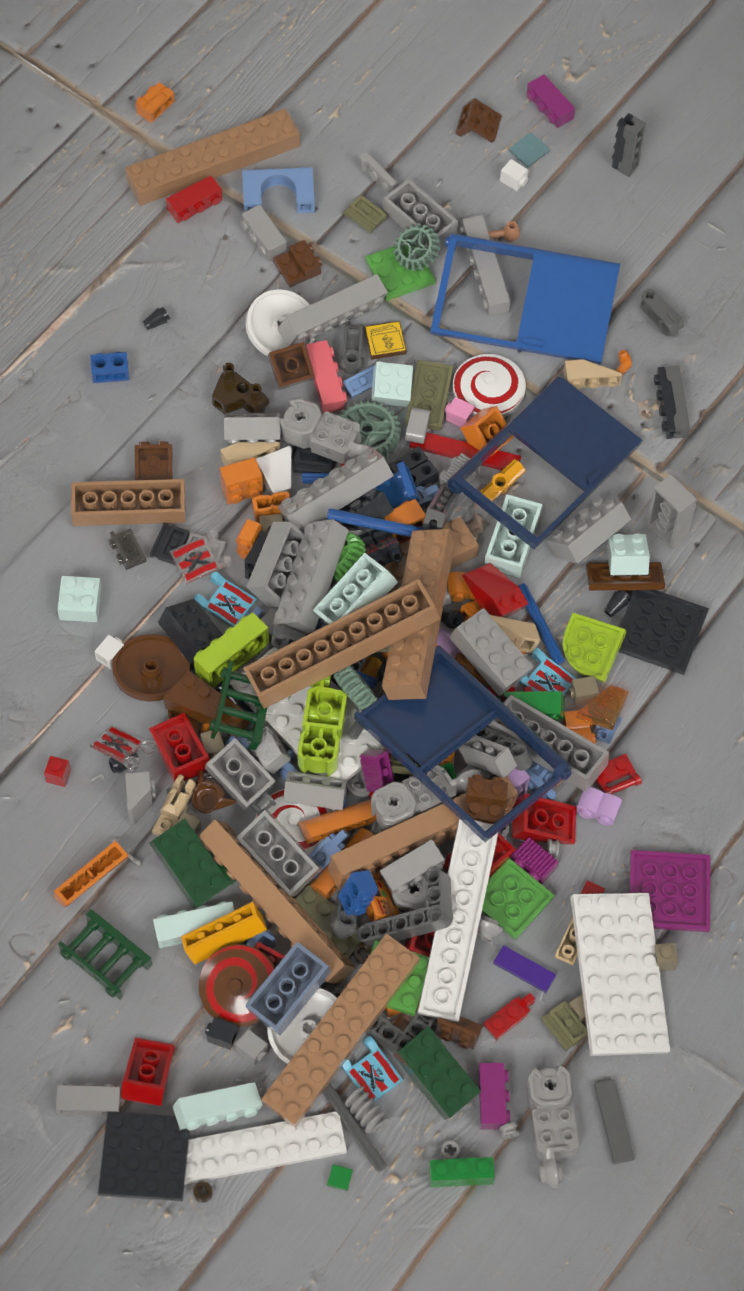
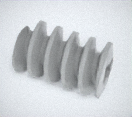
(365, 1112)

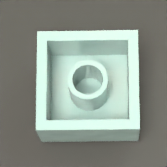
(391, 384)
(628, 554)
(79, 599)

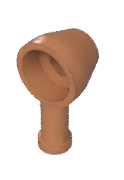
(510, 232)

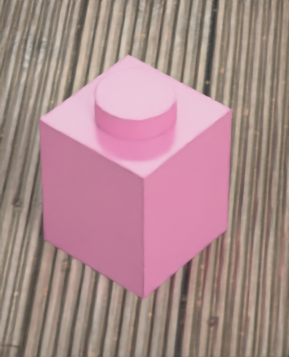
(459, 412)

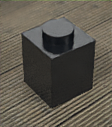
(221, 1033)

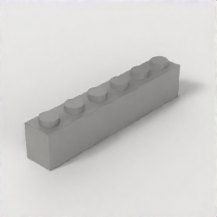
(486, 269)

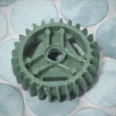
(386, 430)

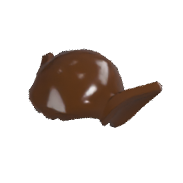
(209, 795)

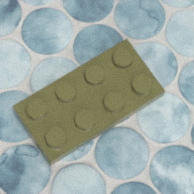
(431, 391)
(321, 912)

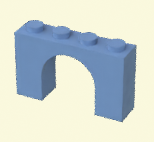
(297, 179)

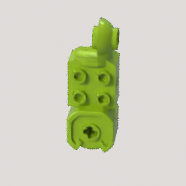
(322, 728)

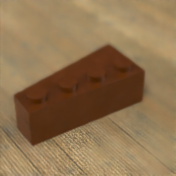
(200, 702)

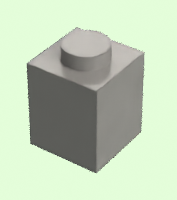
(252, 1047)

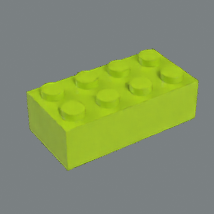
(236, 645)

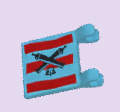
(228, 602)
(547, 675)
(373, 1072)

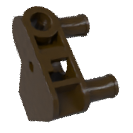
(233, 395)

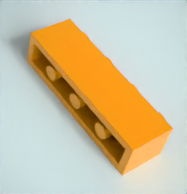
(223, 932)

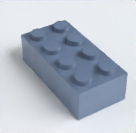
(288, 988)

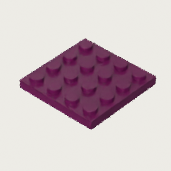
(676, 888)

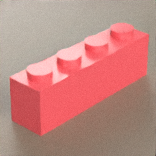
(326, 380)

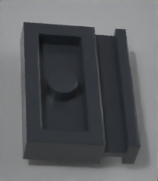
(310, 462)
(167, 540)

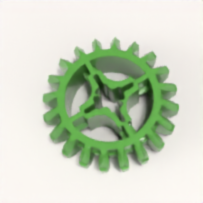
(350, 554)

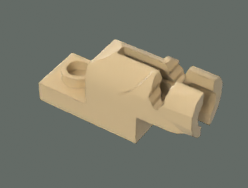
(174, 805)

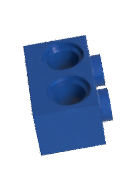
(110, 371)
(358, 893)

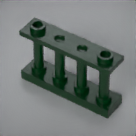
(256, 718)
(109, 935)

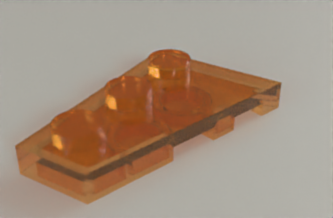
(604, 708)

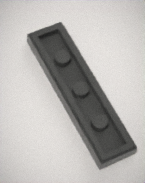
(614, 1121)

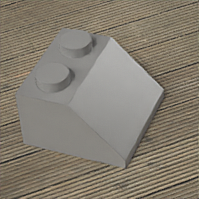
(140, 791)

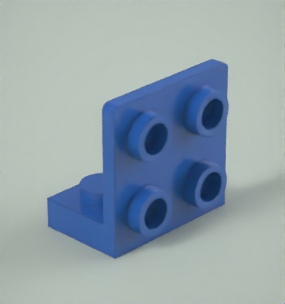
(401, 487)

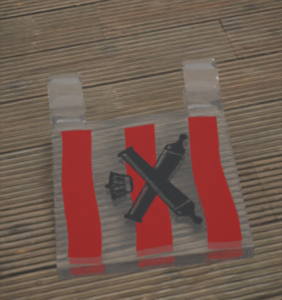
(197, 559)
(121, 746)

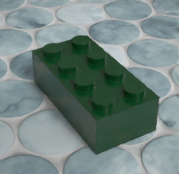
(189, 863)
(436, 1073)

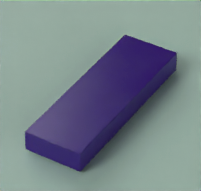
(524, 969)

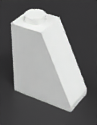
(276, 470)

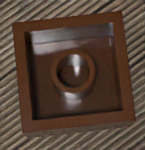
(291, 366)

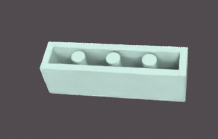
(172, 927)
(217, 1106)

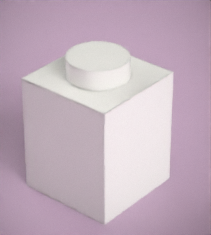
(514, 175)
(107, 650)

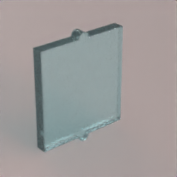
(529, 150)

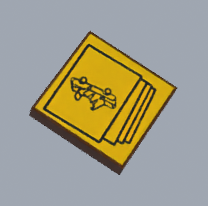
(385, 340)

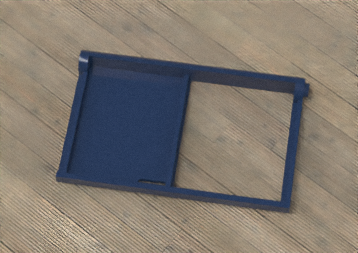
(568, 435)
(443, 722)

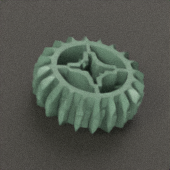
(420, 233)
(355, 687)

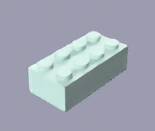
(507, 550)
(357, 588)

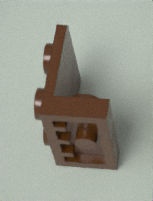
(479, 119)
(464, 1032)

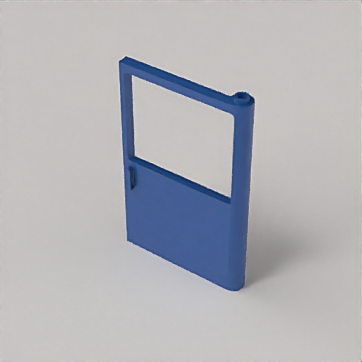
(563, 306)

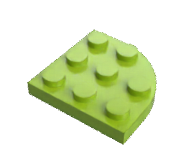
(592, 646)

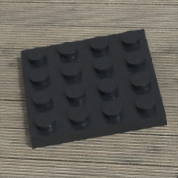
(662, 629)
(143, 1157)

